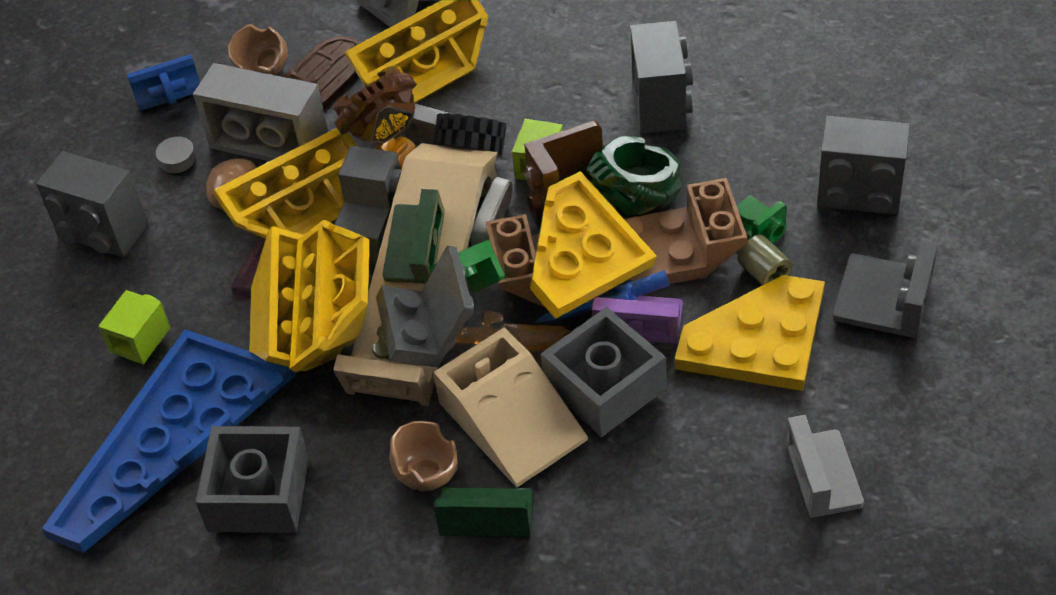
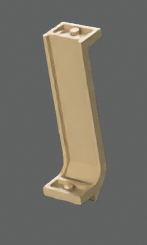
(461, 180)

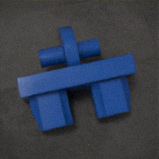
(164, 82)

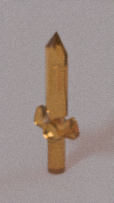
(530, 336)

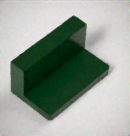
(414, 239)
(484, 512)

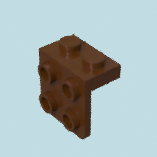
(558, 158)

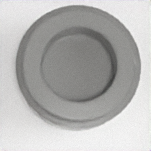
(175, 154)

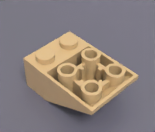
(508, 407)

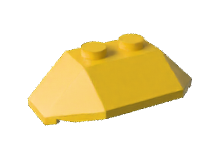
(430, 46)
(291, 189)
(328, 293)
(273, 299)

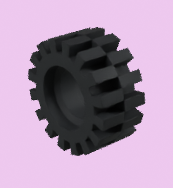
(470, 132)

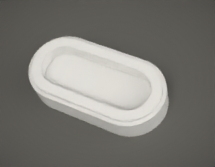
(493, 208)

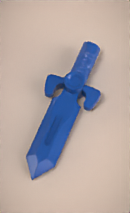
(627, 290)

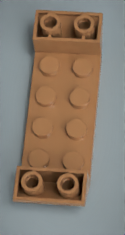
(686, 240)

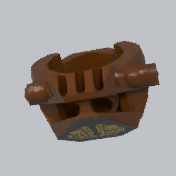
(379, 108)

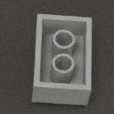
(258, 112)

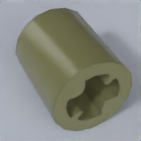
(763, 260)

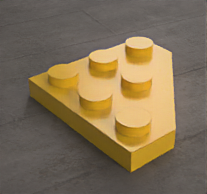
(583, 247)
(758, 336)

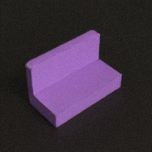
(651, 317)

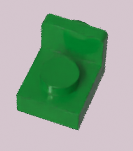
(762, 220)
(480, 266)

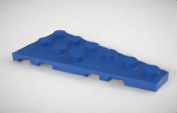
(163, 433)

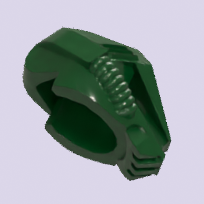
(635, 175)

